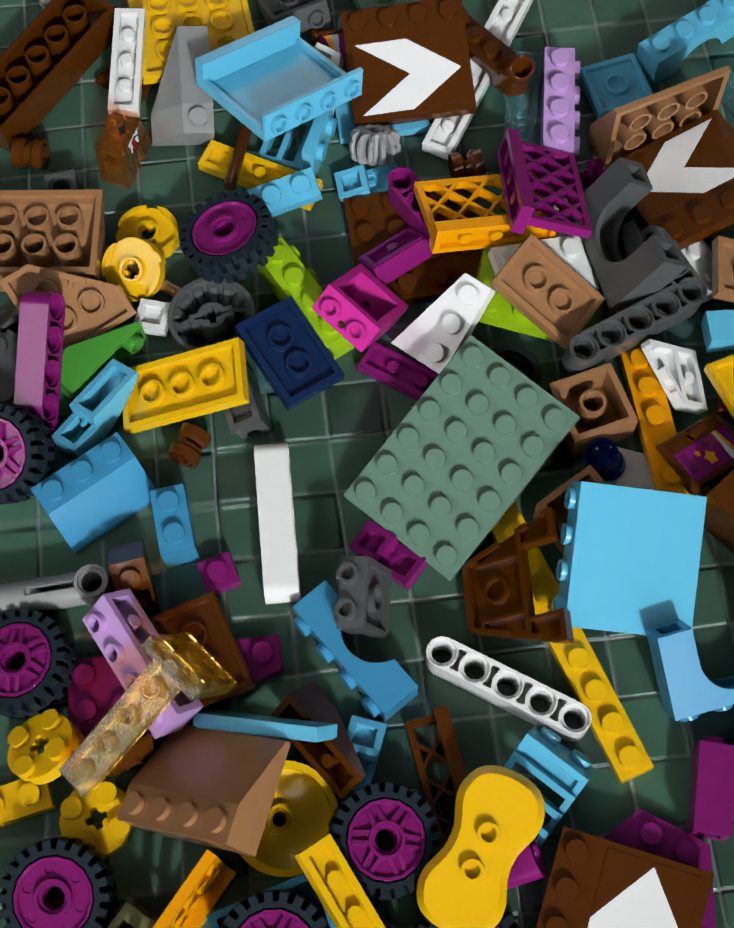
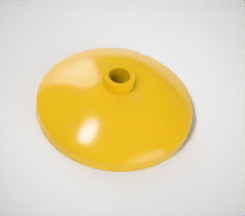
(306, 810)

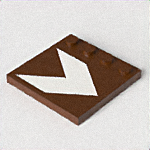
(410, 61)
(689, 180)
(620, 887)

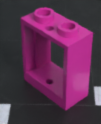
(347, 301)

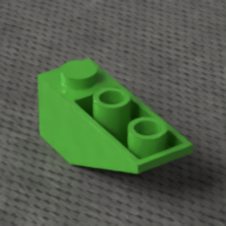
(87, 358)

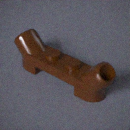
(508, 69)

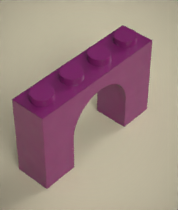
(711, 789)

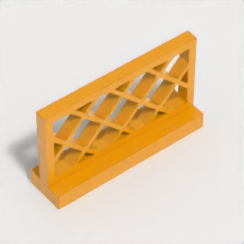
(470, 233)
(198, 894)

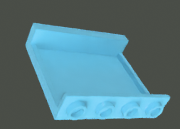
(275, 79)
(629, 557)

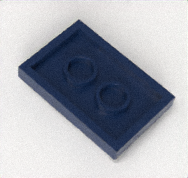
(289, 352)

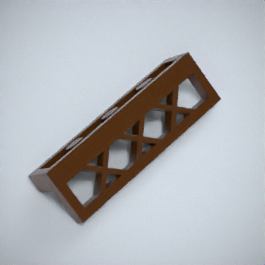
(451, 758)

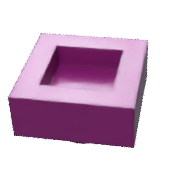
(219, 573)

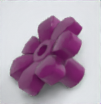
(593, 171)

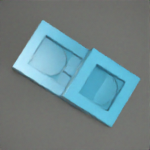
(359, 181)
(367, 740)

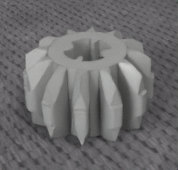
(374, 145)

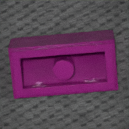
(397, 255)

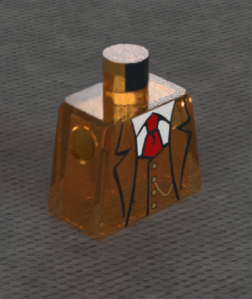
(121, 149)

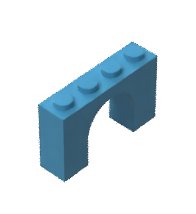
(679, 676)

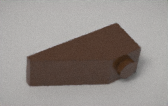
(332, 759)

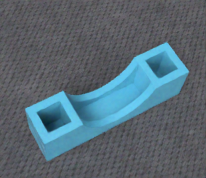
(667, 48)

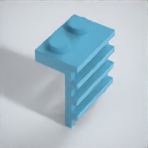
(312, 147)
(556, 767)

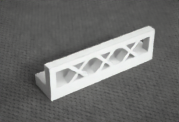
(127, 61)

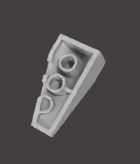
(182, 109)

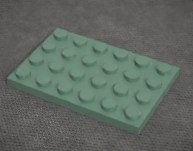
(461, 457)

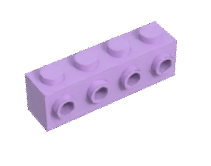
(558, 100)
(119, 631)

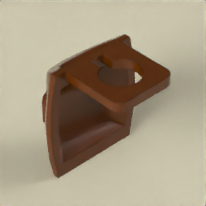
(140, 750)

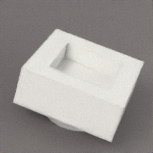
(153, 317)

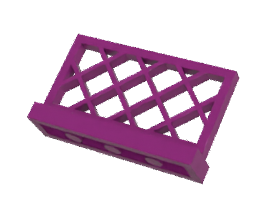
(519, 184)

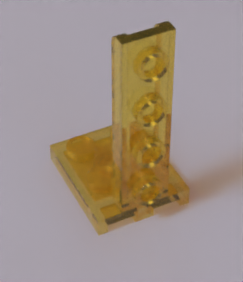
(176, 666)

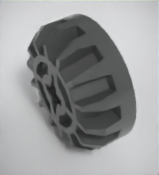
(207, 302)

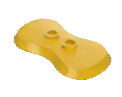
(493, 823)

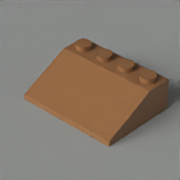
(655, 115)
(52, 231)
(207, 788)

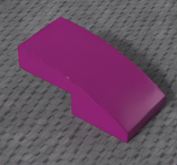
(386, 549)

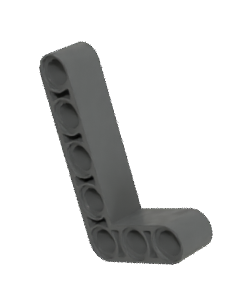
(643, 314)

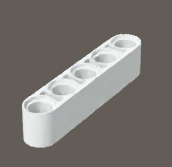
(277, 524)
(518, 703)

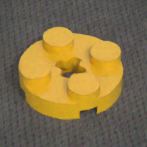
(151, 219)
(150, 265)
(27, 739)
(77, 809)

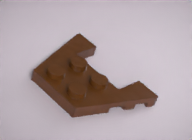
(500, 588)

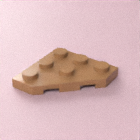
(90, 304)

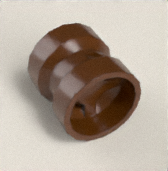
(31, 153)
(466, 164)
(189, 445)

